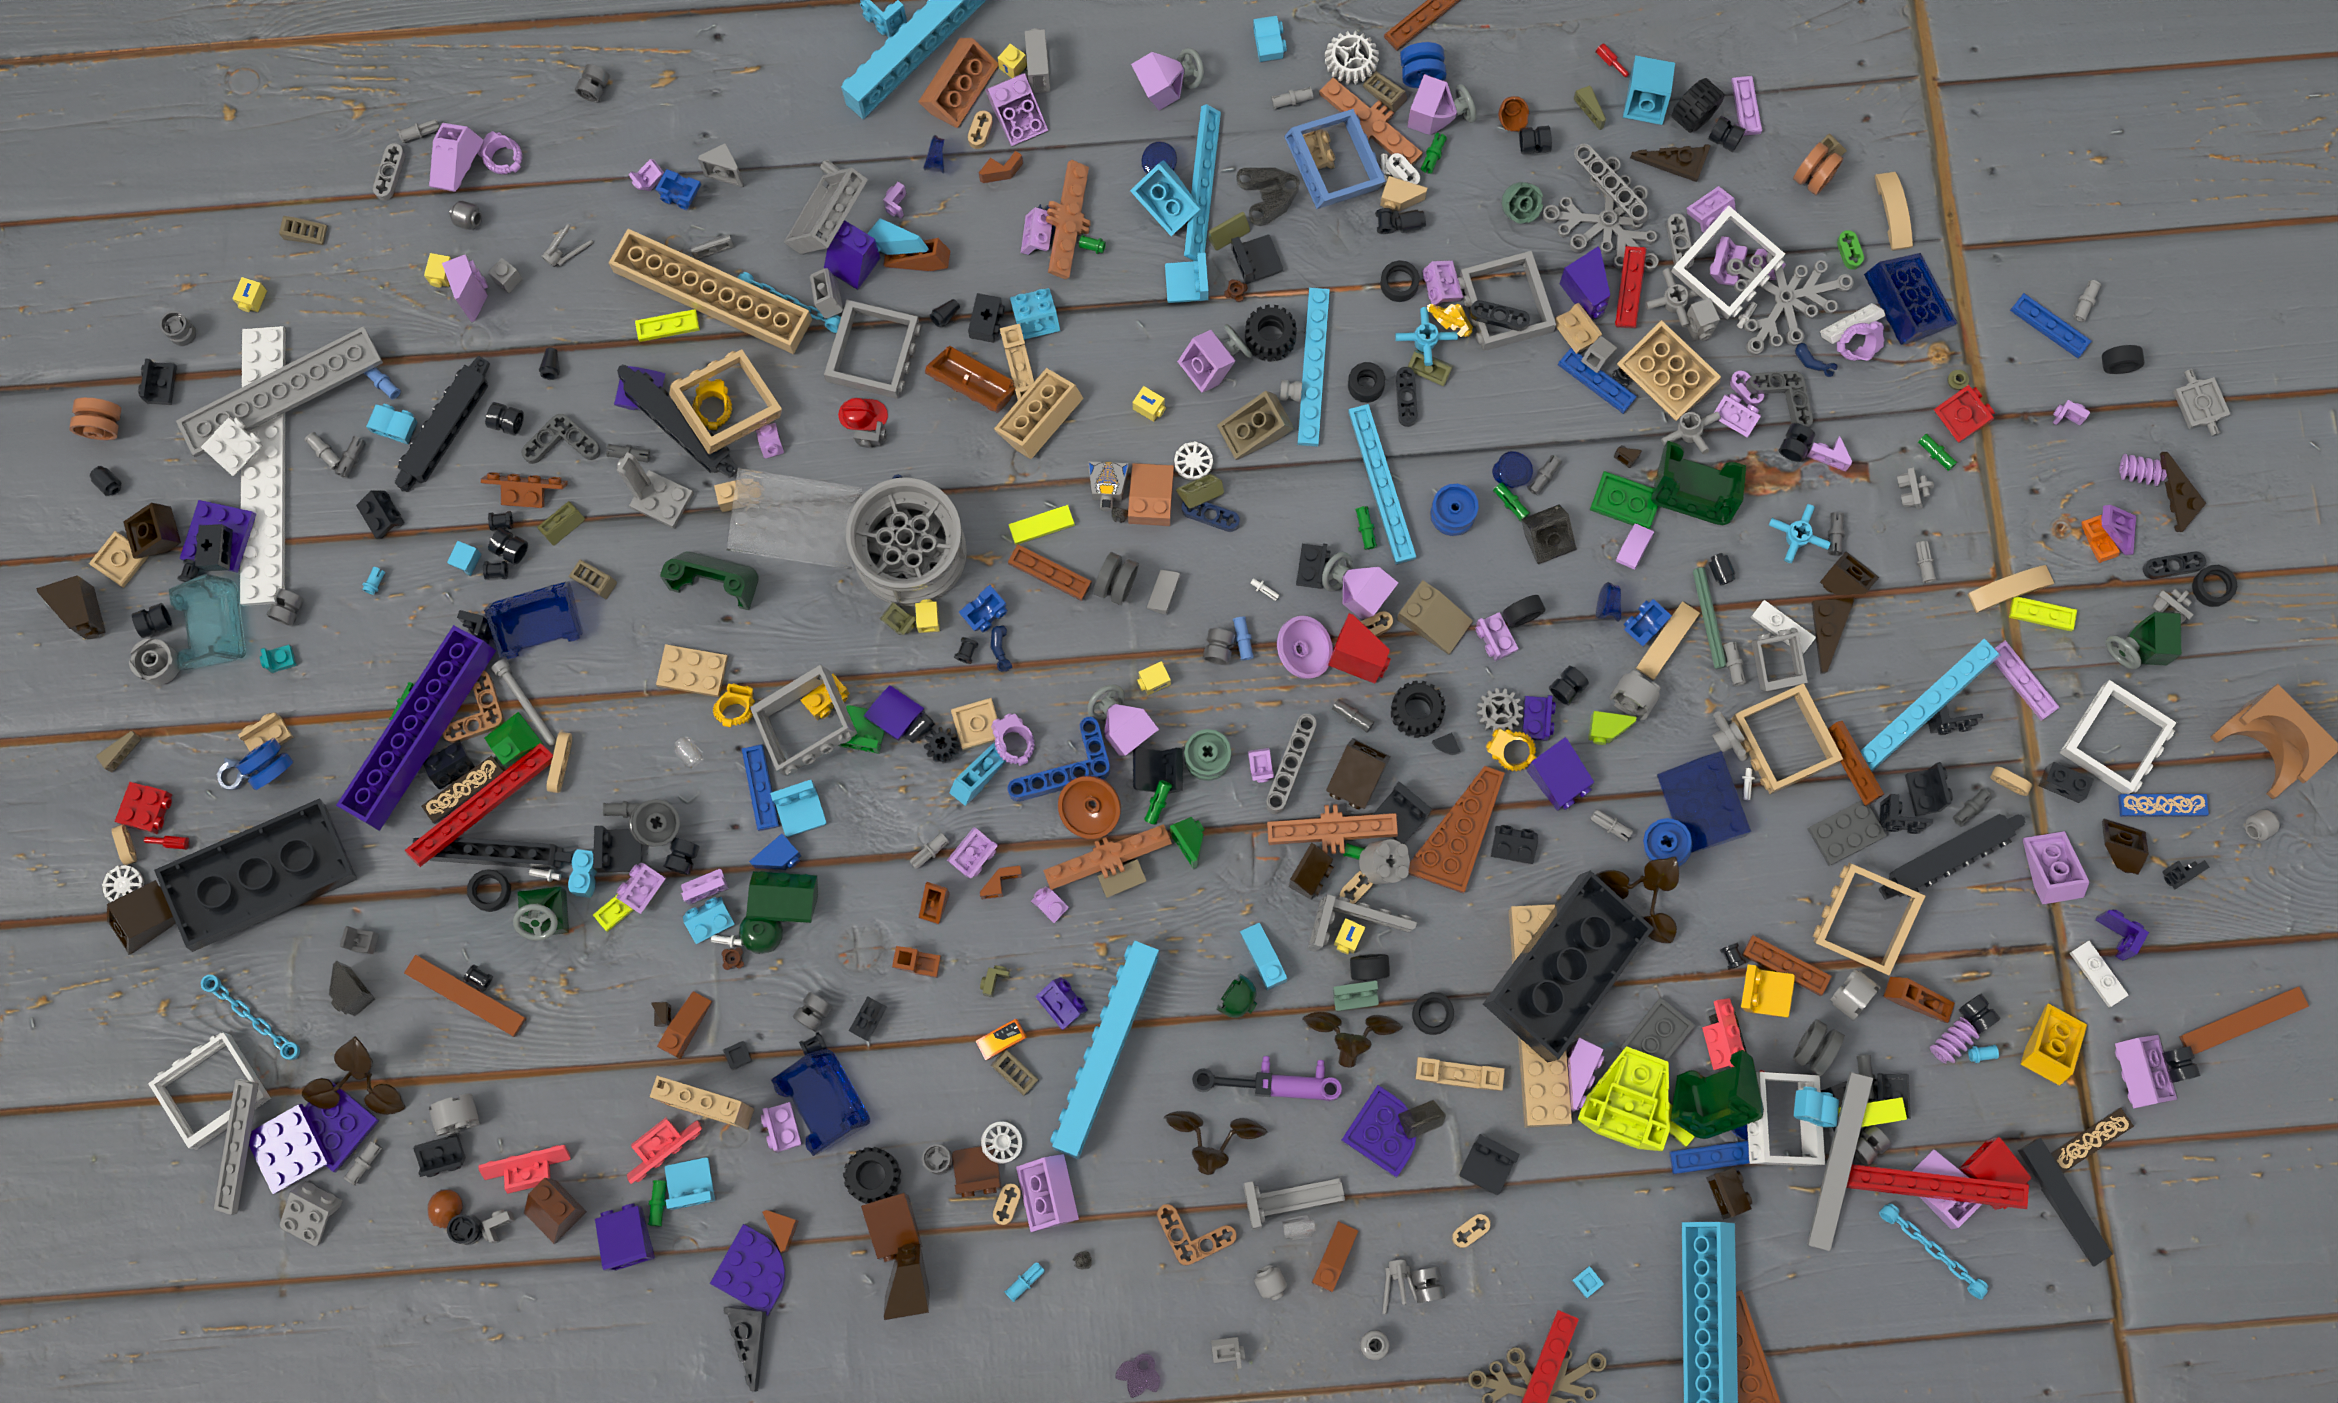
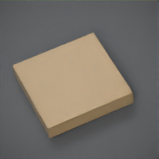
(116, 560)
(974, 723)

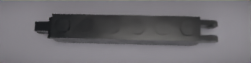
(664, 412)
(443, 424)
(503, 853)
(1954, 853)

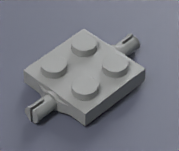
(2201, 402)

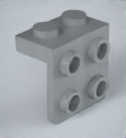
(308, 1212)

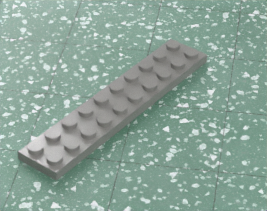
(284, 388)

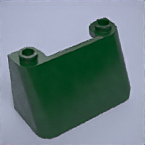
(1698, 489)
(737, 578)
(1718, 1101)

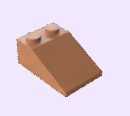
(1150, 494)

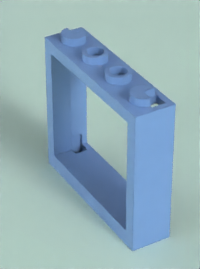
(1308, 167)

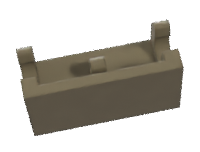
(1122, 881)

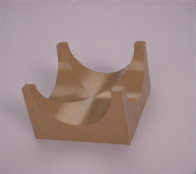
(2288, 733)

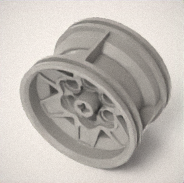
(891, 501)

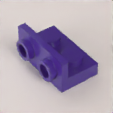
(1538, 717)
(1061, 1002)

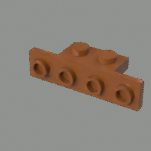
(521, 490)

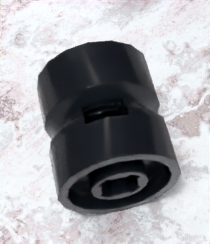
(1726, 133)
(1535, 139)
(500, 417)
(1797, 442)
(510, 547)
(149, 621)
(1570, 684)
(681, 857)
(1977, 1011)
(2181, 1064)
(464, 1229)

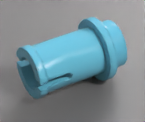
(373, 581)
(1978, 1054)

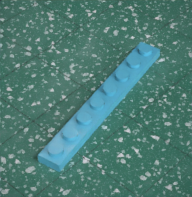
(1203, 180)
(1313, 367)
(1382, 484)
(1929, 704)

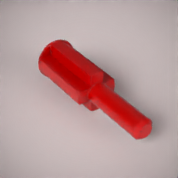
(1611, 59)
(169, 842)

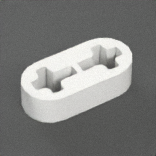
(1403, 169)

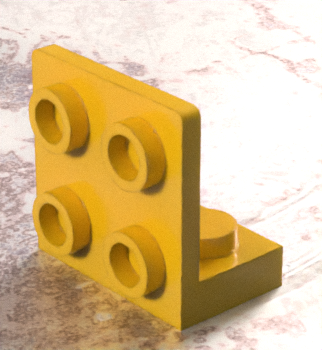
(1767, 992)

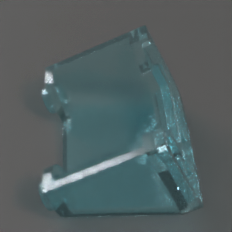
(211, 621)

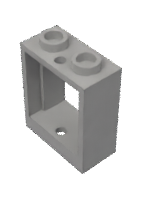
(1037, 60)
(1797, 658)

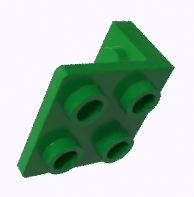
(868, 735)

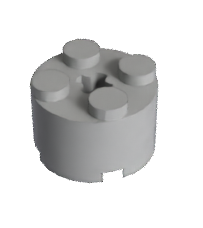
(154, 661)
(1635, 695)
(1385, 861)
(1855, 995)
(453, 1114)

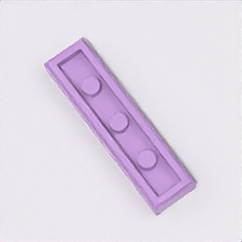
(2024, 682)

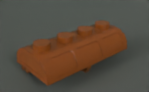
(971, 378)

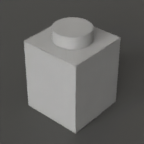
(505, 275)
(1598, 354)

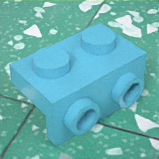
(707, 919)

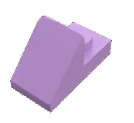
(1835, 457)

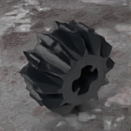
(950, 741)

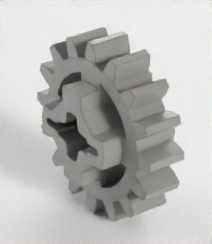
(1493, 705)

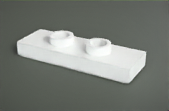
(1865, 315)
(1774, 621)
(2099, 974)

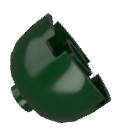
(760, 935)
(1238, 998)

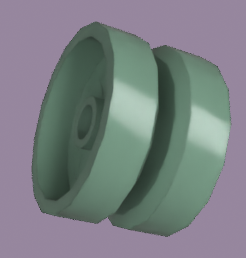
(1207, 767)

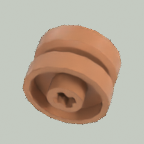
(1816, 167)
(95, 418)

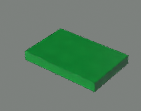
(1624, 500)

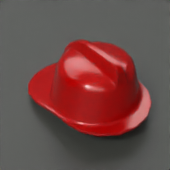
(862, 414)

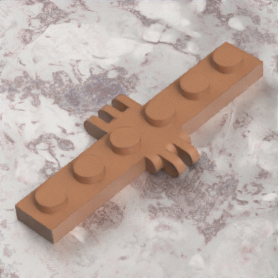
(1371, 120)
(1068, 219)
(1332, 829)
(1107, 857)

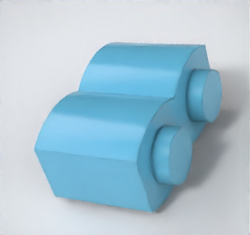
(1268, 38)
(392, 424)
(582, 878)
(1816, 1107)

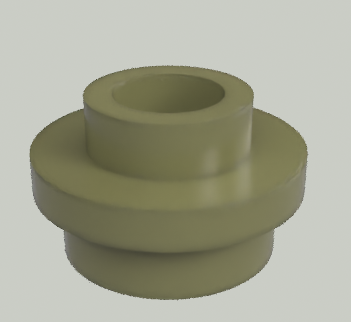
(1956, 385)

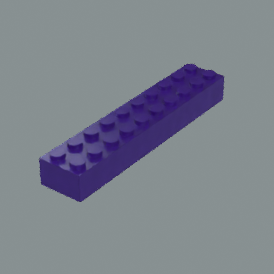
(416, 727)

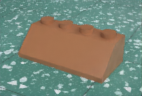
(958, 82)

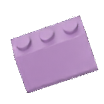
(466, 284)
(2145, 1071)
(1047, 1192)

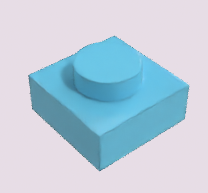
(1587, 1282)

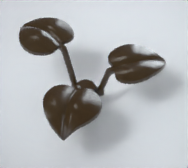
(1658, 874)
(1350, 1044)
(357, 1061)
(1209, 1158)

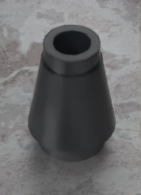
(942, 315)
(550, 365)
(920, 727)

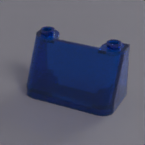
(534, 619)
(823, 1099)

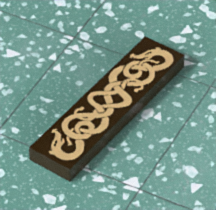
(462, 789)
(2091, 1139)

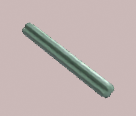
(1709, 618)

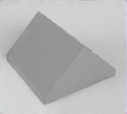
(720, 166)

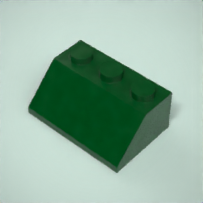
(782, 897)

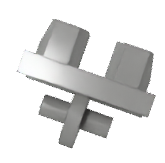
(1914, 498)
(2165, 600)

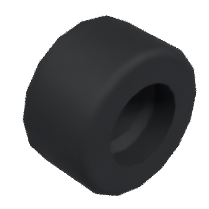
(1370, 370)
(1369, 967)

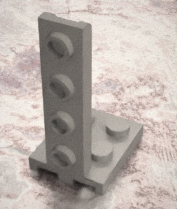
(652, 493)
(1326, 915)
(1290, 1199)

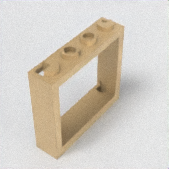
(738, 430)
(1816, 724)
(1902, 931)
(702, 1102)

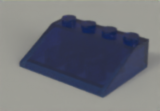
(1910, 298)
(1705, 801)

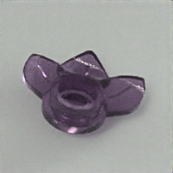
(1137, 1378)

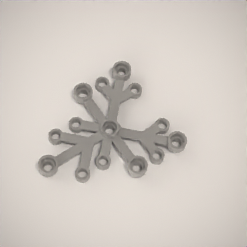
(1624, 237)
(1809, 291)

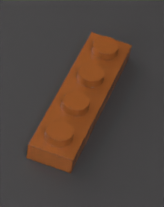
(1049, 572)
(1855, 764)
(1783, 962)

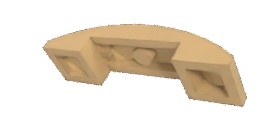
(1896, 210)
(1017, 358)
(2010, 587)
(1667, 640)
(1459, 1074)

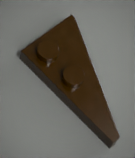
(1679, 161)
(2183, 496)
(1829, 623)

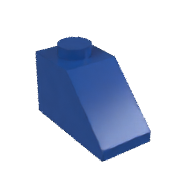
(777, 855)

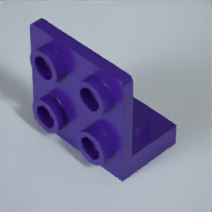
(2133, 933)

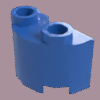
(677, 189)
(984, 610)
(1648, 622)

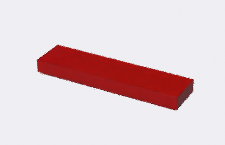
(1630, 287)

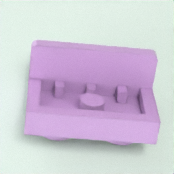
(1725, 252)
(972, 853)

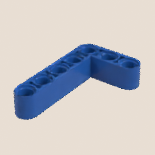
(1067, 771)

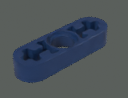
(1214, 522)

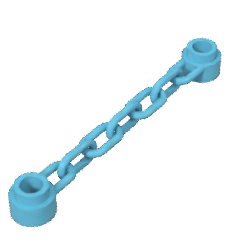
(831, 323)
(284, 1049)
(1977, 1287)

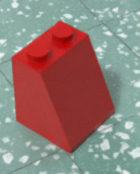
(1359, 651)
(1995, 1163)

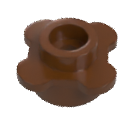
(1235, 284)
(737, 954)

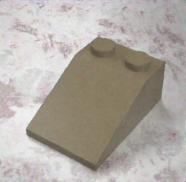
(1255, 425)
(1434, 617)

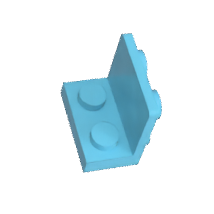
(886, 22)
(1187, 280)
(1035, 313)
(799, 808)
(689, 1184)

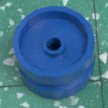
(1422, 59)
(1464, 511)
(262, 761)
(1668, 830)

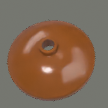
(1080, 815)

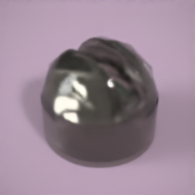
(1119, 513)
(1083, 1260)

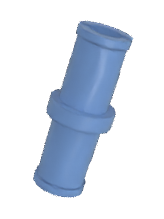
(383, 382)
(1243, 638)

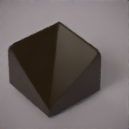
(1627, 456)
(662, 1014)

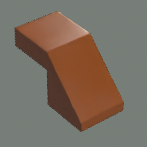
(994, 171)
(993, 887)
(916, 962)

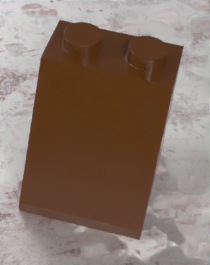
(552, 1209)
(891, 1225)

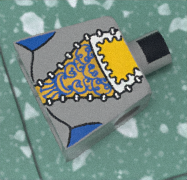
(1108, 482)

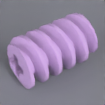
(2141, 469)
(1954, 1040)

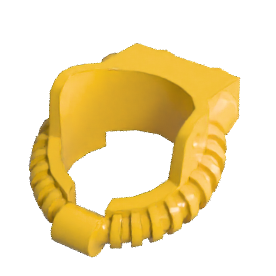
(1452, 317)
(712, 389)
(734, 695)
(1500, 740)

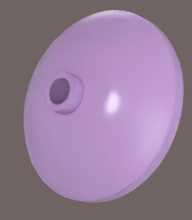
(1312, 644)

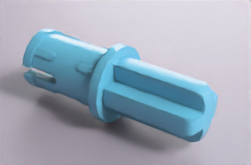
(1024, 1281)

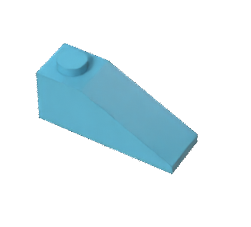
(896, 240)
(977, 775)
(1263, 956)

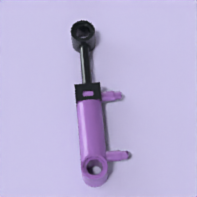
(1276, 1085)

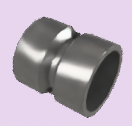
(592, 83)
(177, 328)
(285, 607)
(1219, 644)
(818, 1006)
(1865, 1151)
(937, 1159)
(1428, 1293)

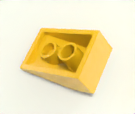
(2054, 1045)

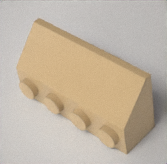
(1039, 413)

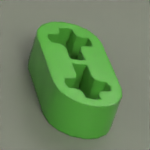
(1845, 251)

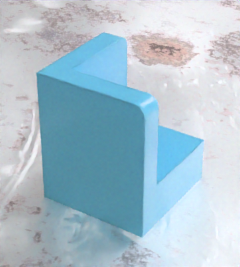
(464, 557)

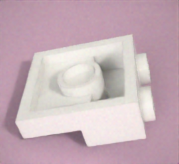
(232, 445)

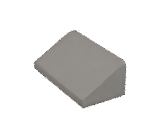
(712, 246)
(1163, 591)

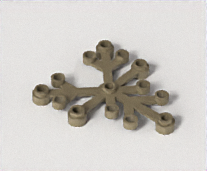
(1562, 1382)

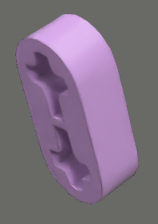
(1741, 388)

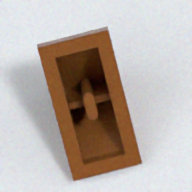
(933, 902)
(781, 1228)

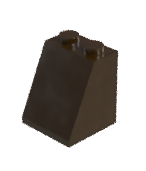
(75, 605)
(1357, 774)
(140, 916)
(908, 1284)

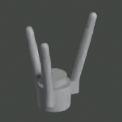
(553, 254)
(1398, 1270)

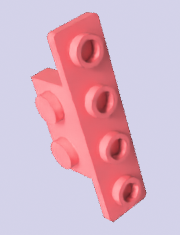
(1723, 1037)
(658, 1144)
(524, 1170)

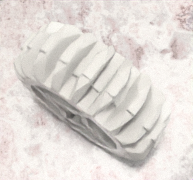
(1346, 47)

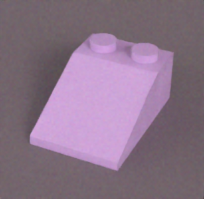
(2055, 868)

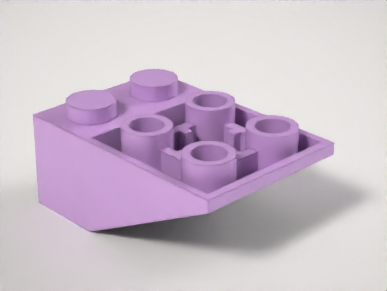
(1016, 109)
(452, 155)
(1581, 1063)
(1950, 1212)

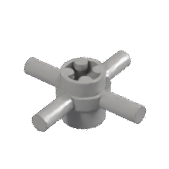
(1671, 303)
(1695, 431)
(1729, 736)

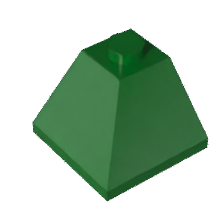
(512, 740)
(1189, 839)

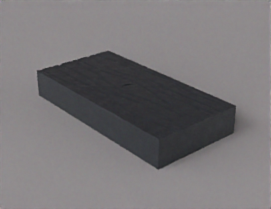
(255, 875)
(1568, 966)

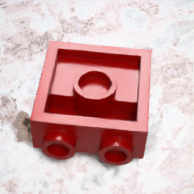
(1965, 413)
(144, 808)

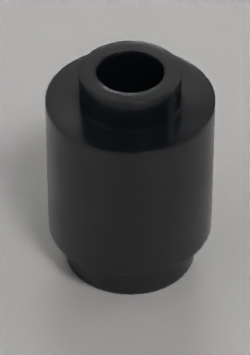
(1410, 221)
(105, 481)
(1722, 569)

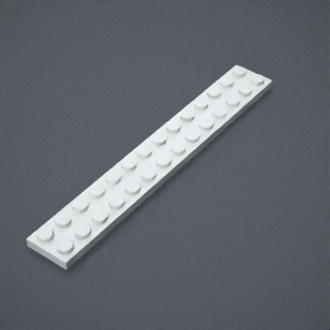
(264, 478)

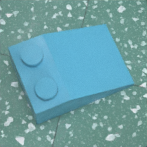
(1166, 198)

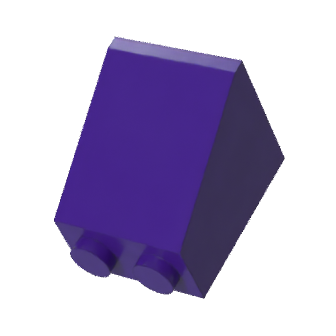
(852, 255)
(1587, 283)
(1561, 775)
(623, 1238)

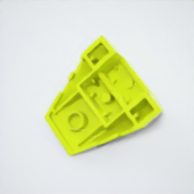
(1631, 1102)

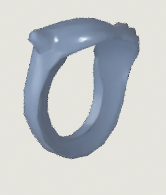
(227, 765)

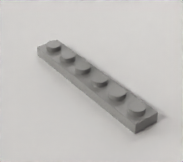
(236, 1146)

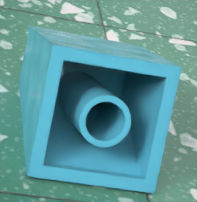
(1649, 90)

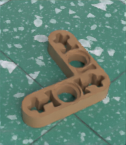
(483, 717)
(1194, 1245)

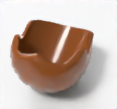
(1513, 113)
(443, 1207)

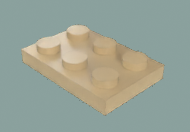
(692, 670)

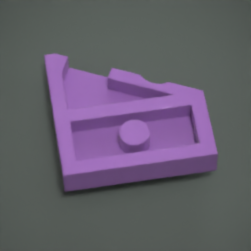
(2120, 527)

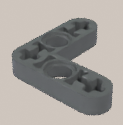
(1789, 389)
(557, 434)

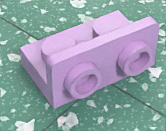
(1710, 207)
(1036, 231)
(1442, 282)
(1737, 415)
(1496, 636)
(640, 887)
(704, 887)
(781, 1127)

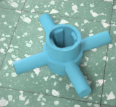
(1424, 330)
(1803, 527)

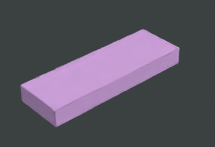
(1746, 105)

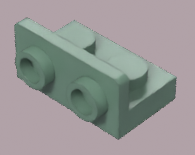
(1355, 996)

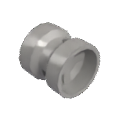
(1291, 391)

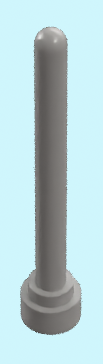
(502, 669)

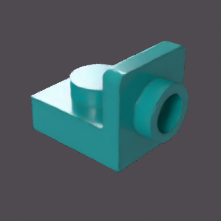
(278, 658)

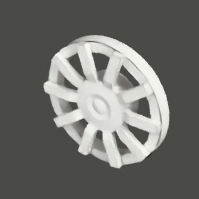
(1193, 460)
(123, 884)
(1001, 1142)

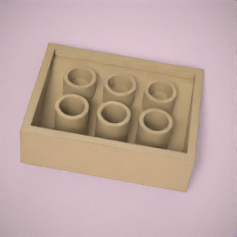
(1669, 371)

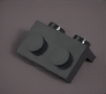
(157, 382)
(379, 513)
(448, 765)
(1514, 844)
(1892, 1087)
(439, 1155)

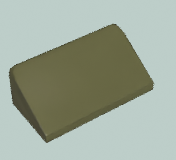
(1231, 228)
(1436, 373)
(1200, 490)
(561, 523)

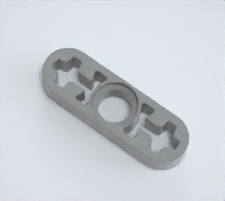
(391, 181)
(1683, 234)

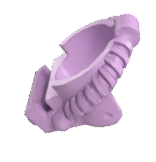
(493, 142)
(1872, 344)
(1009, 724)

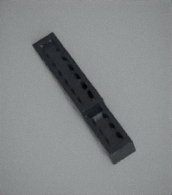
(2065, 1201)

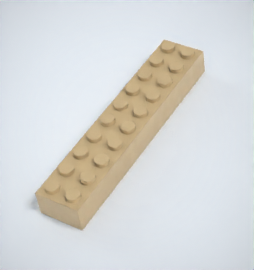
(710, 291)
(1543, 1083)

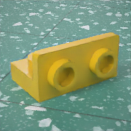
(819, 702)

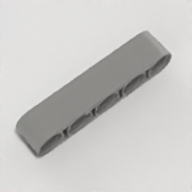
(1606, 175)
(1295, 754)

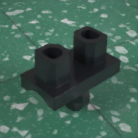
(867, 1018)

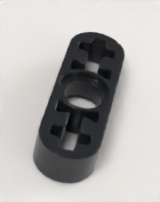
(1516, 313)
(1412, 390)
(2166, 571)

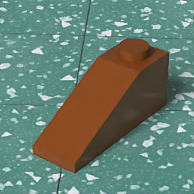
(934, 259)
(1918, 998)
(684, 1025)
(1334, 1257)

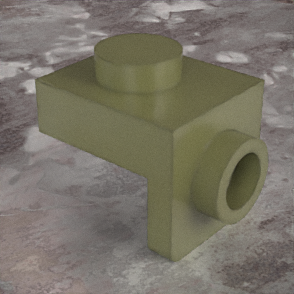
(898, 619)
(988, 983)

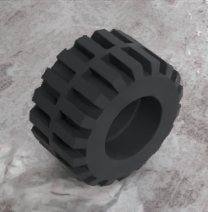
(1697, 105)
(1270, 317)
(1422, 692)
(854, 1168)

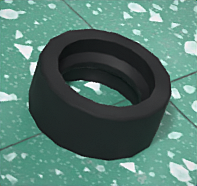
(1399, 296)
(2123, 359)
(2228, 578)
(1524, 611)
(477, 879)
(1431, 1030)

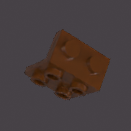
(975, 1172)

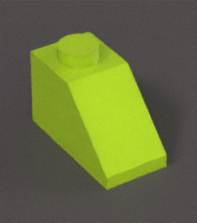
(1608, 726)

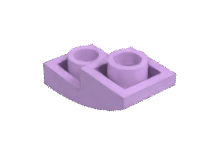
(1634, 546)

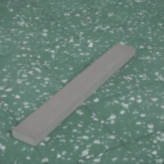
(1840, 1161)

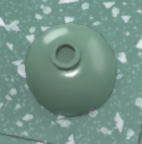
(1522, 202)

